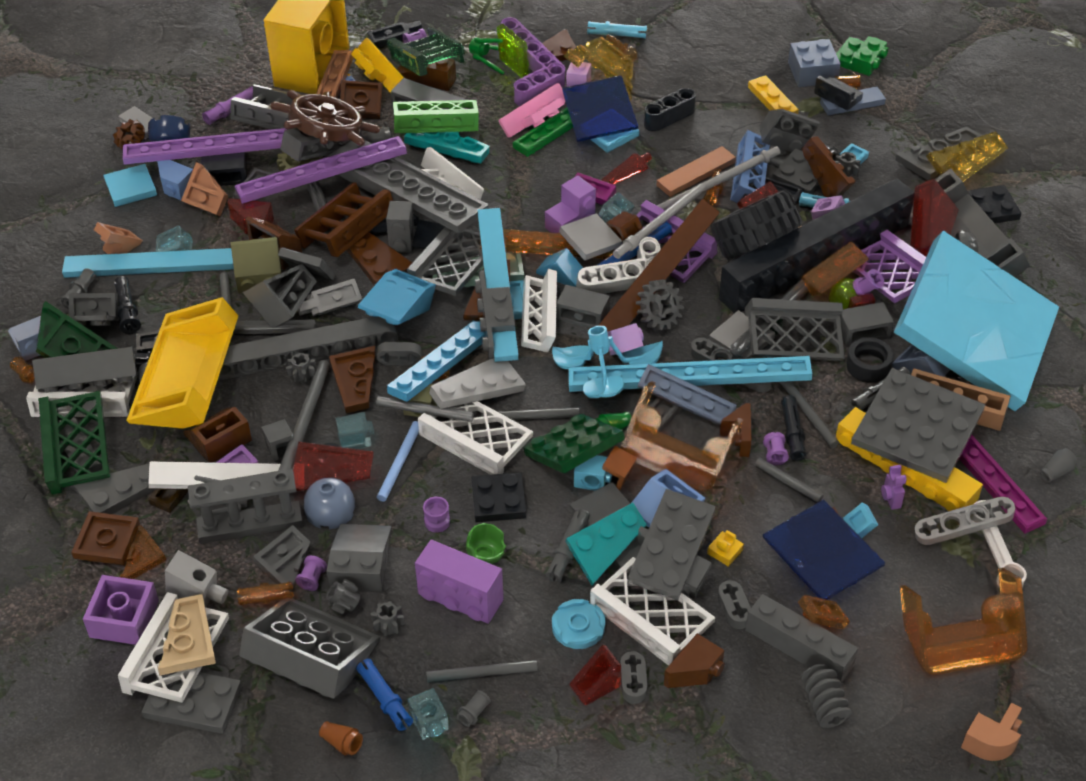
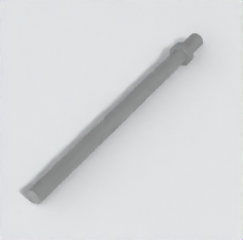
(764, 156)

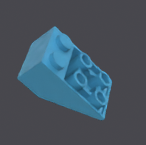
(398, 297)

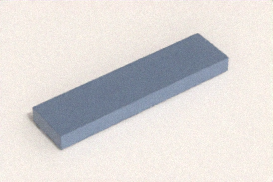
(687, 395)

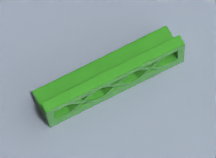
(435, 119)

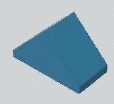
(565, 265)

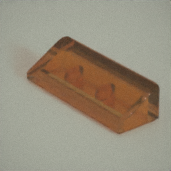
(834, 269)

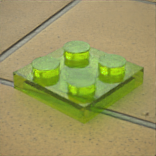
(513, 50)

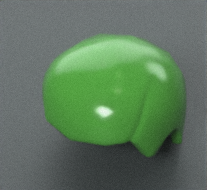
(486, 543)

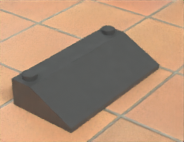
(970, 217)

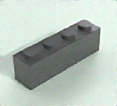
(412, 91)
(85, 368)
(800, 637)

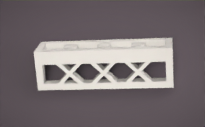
(544, 314)

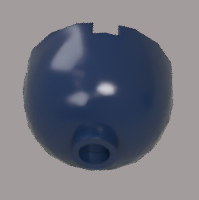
(168, 128)

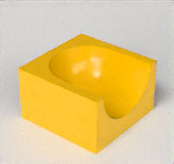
(302, 41)

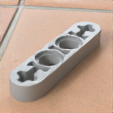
(966, 525)

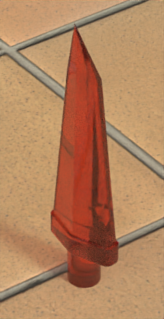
(629, 167)

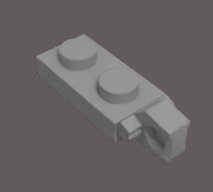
(331, 298)

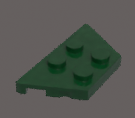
(64, 336)

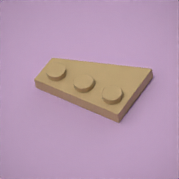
(188, 637)

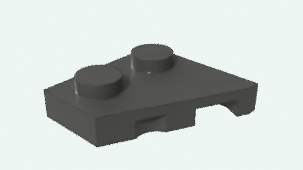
(284, 556)

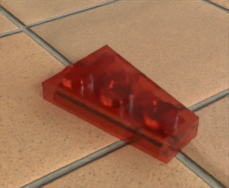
(325, 461)

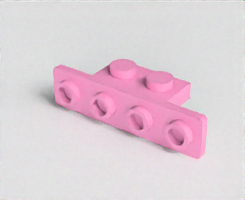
(533, 111)

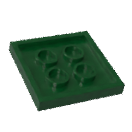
(573, 443)

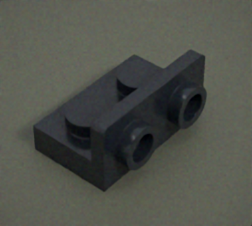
(837, 92)

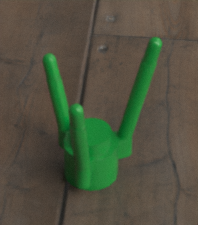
(480, 47)

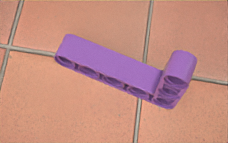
(545, 66)

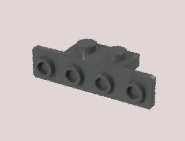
(496, 310)

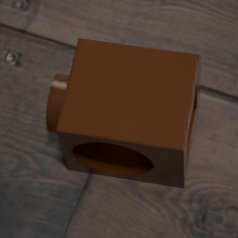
(625, 225)

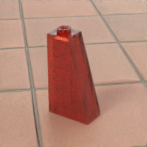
(931, 215)

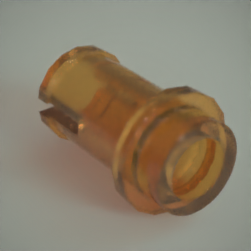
(851, 80)
(24, 370)

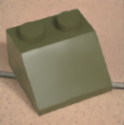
(255, 261)

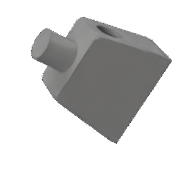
(191, 577)

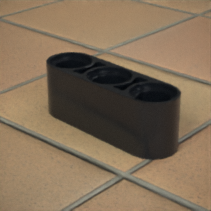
(669, 109)

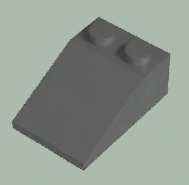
(360, 556)

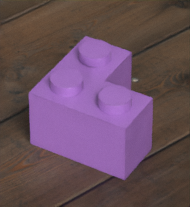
(577, 202)

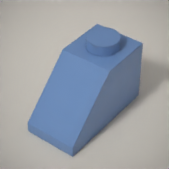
(174, 177)

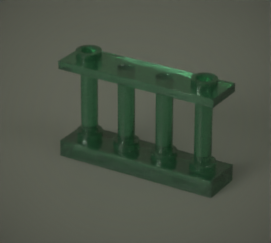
(424, 51)

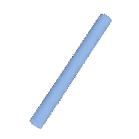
(398, 462)

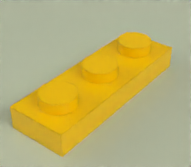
(770, 95)

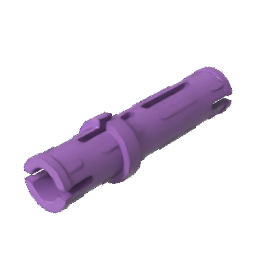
(223, 109)

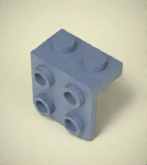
(25, 337)

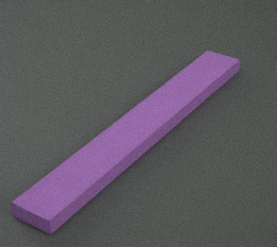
(202, 146)
(320, 169)

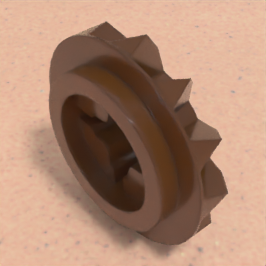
(135, 127)

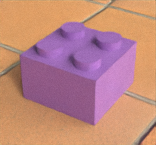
(120, 609)

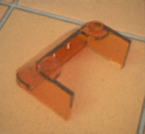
(661, 452)
(969, 644)

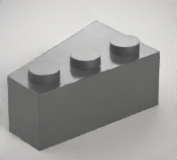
(281, 295)

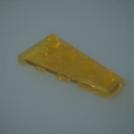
(968, 155)

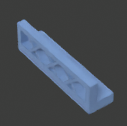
(745, 151)

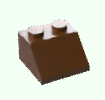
(262, 229)

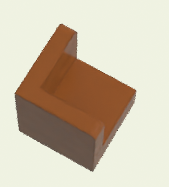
(620, 465)

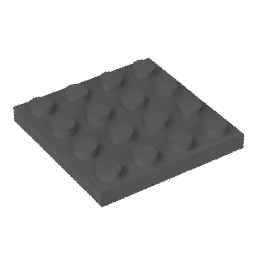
(918, 424)

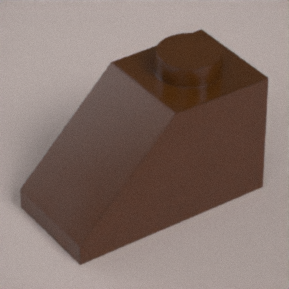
(695, 664)

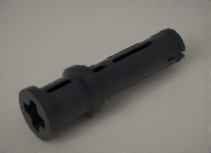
(127, 310)

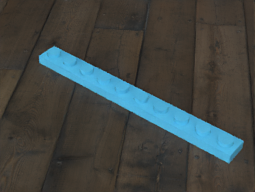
(704, 372)

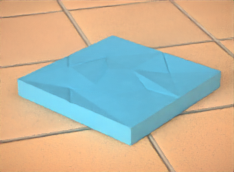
(977, 319)

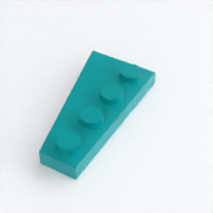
(450, 144)

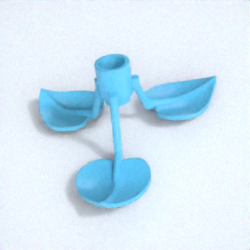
(600, 343)

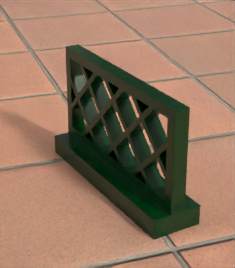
(53, 448)

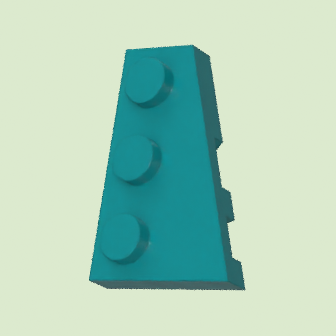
(605, 540)

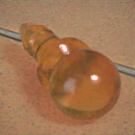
(629, 51)

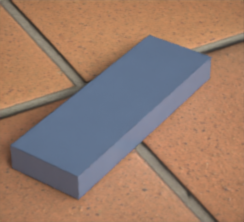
(871, 98)

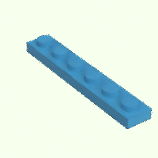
(436, 362)

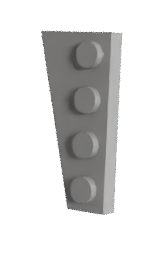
(477, 384)

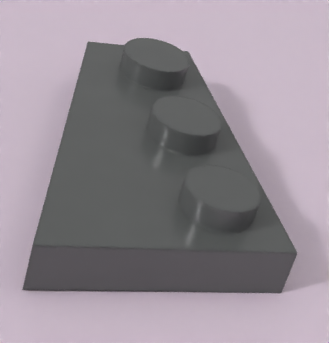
(116, 491)

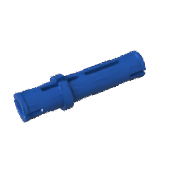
(390, 702)

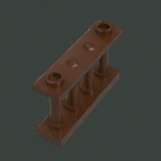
(353, 228)

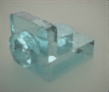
(174, 239)

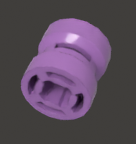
(436, 514)

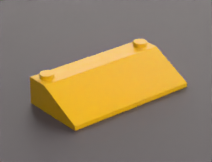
(184, 366)

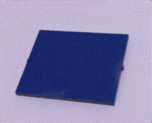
(599, 108)
(823, 550)

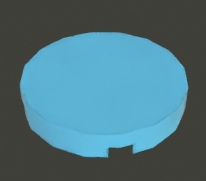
(578, 624)

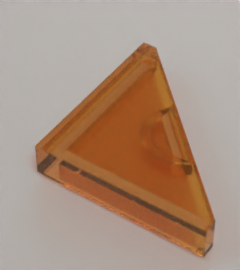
(142, 556)

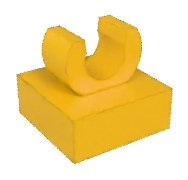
(725, 548)

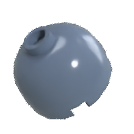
(329, 503)

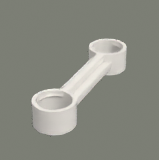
(999, 548)

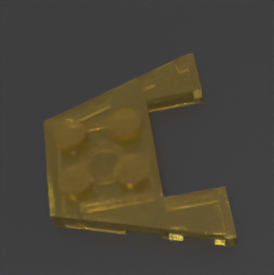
(605, 58)

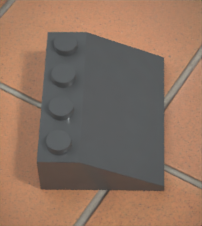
(307, 646)

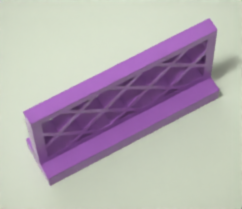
(706, 244)
(905, 257)

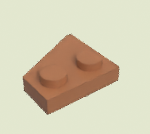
(204, 191)

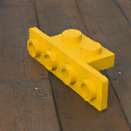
(376, 64)

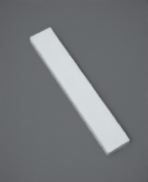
(181, 474)

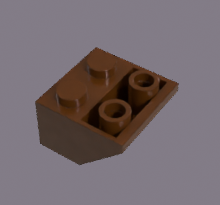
(220, 434)

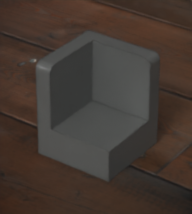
(276, 436)

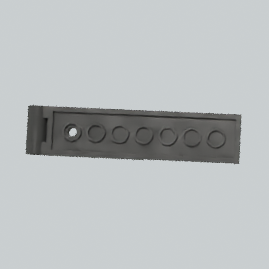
(410, 184)

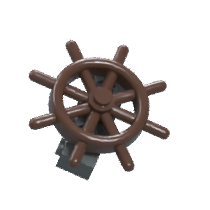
(320, 125)

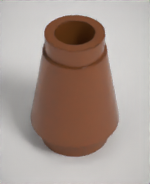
(343, 738)

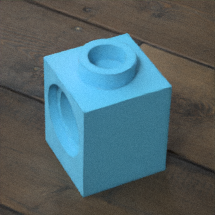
(591, 475)

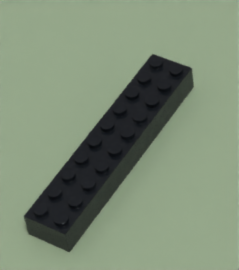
(788, 258)

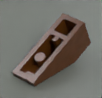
(439, 74)

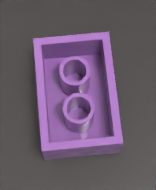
(459, 581)

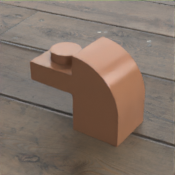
(992, 739)

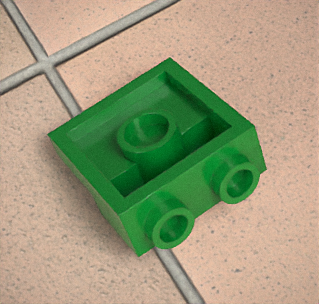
(862, 55)

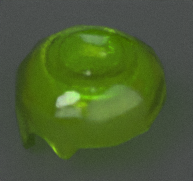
(842, 292)

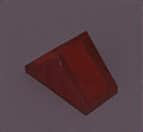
(597, 677)

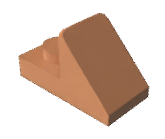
(117, 239)

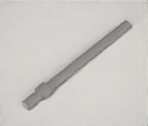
(632, 241)

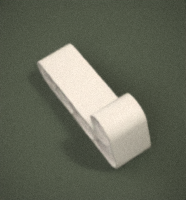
(589, 276)

